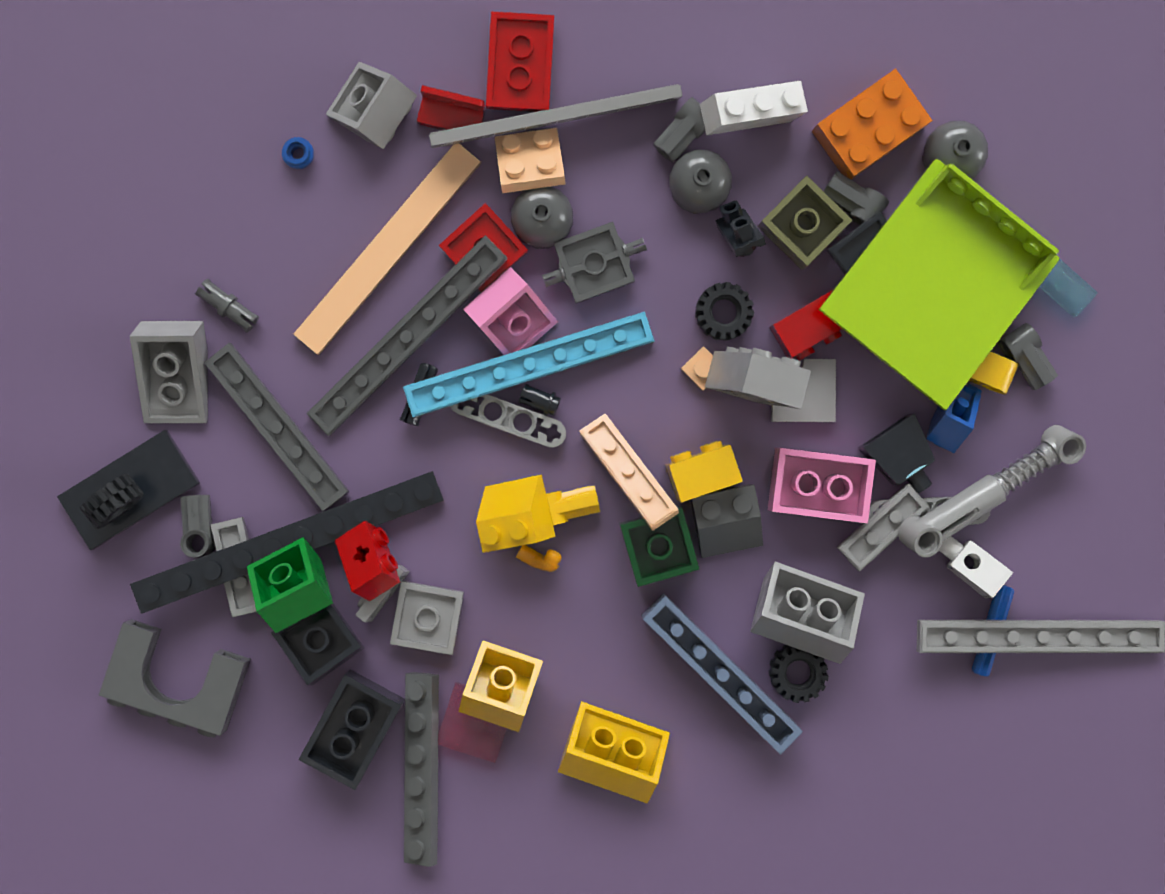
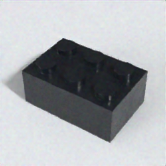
(351, 729)

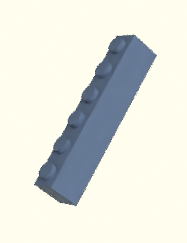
(722, 673)

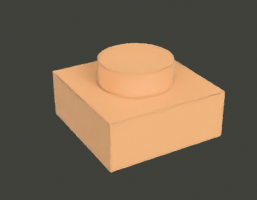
(698, 367)

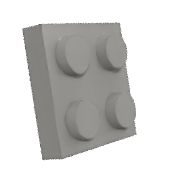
(427, 617)

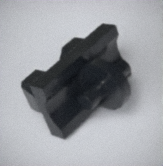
(739, 229)

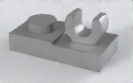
(369, 610)

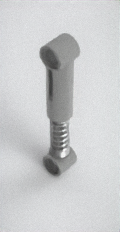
(927, 533)

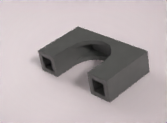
(130, 683)

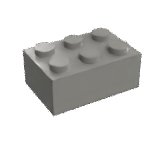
(758, 377)
(808, 612)

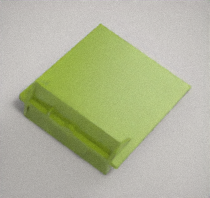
(941, 282)

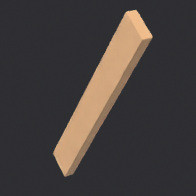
(387, 248)

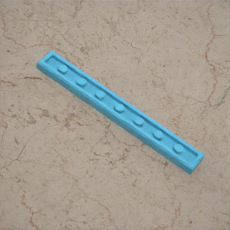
(528, 364)

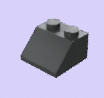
(727, 520)

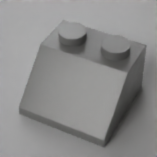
(372, 104)

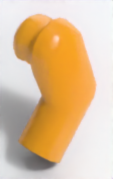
(539, 561)

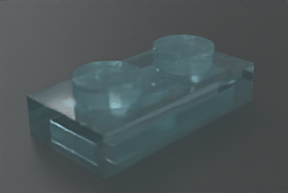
(1068, 289)

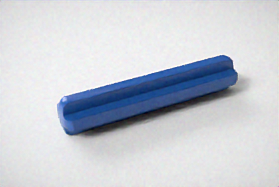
(998, 611)

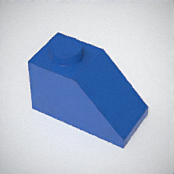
(952, 426)

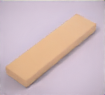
(629, 472)

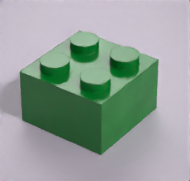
(289, 585)

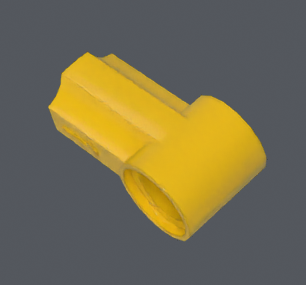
(572, 504)

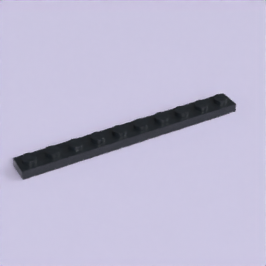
(317, 531)

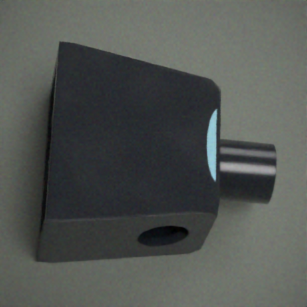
(901, 453)

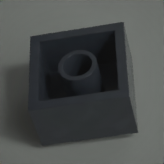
(319, 644)

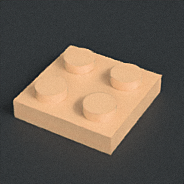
(529, 160)

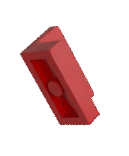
(448, 109)

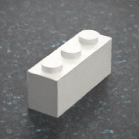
(753, 107)

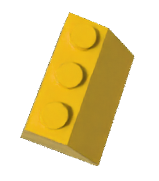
(614, 752)

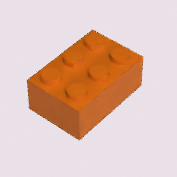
(871, 125)

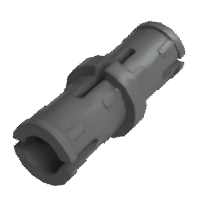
(227, 305)

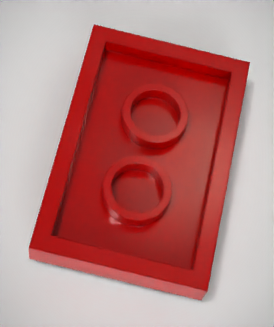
(520, 61)

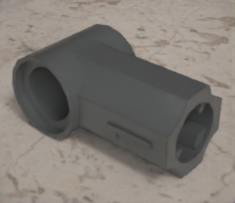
(682, 131)
(857, 201)
(1025, 349)
(196, 521)

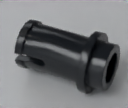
(539, 399)

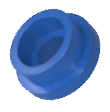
(289, 148)

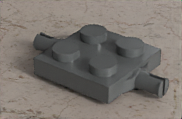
(594, 262)

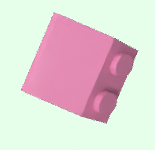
(510, 313)

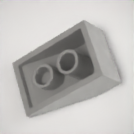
(171, 371)

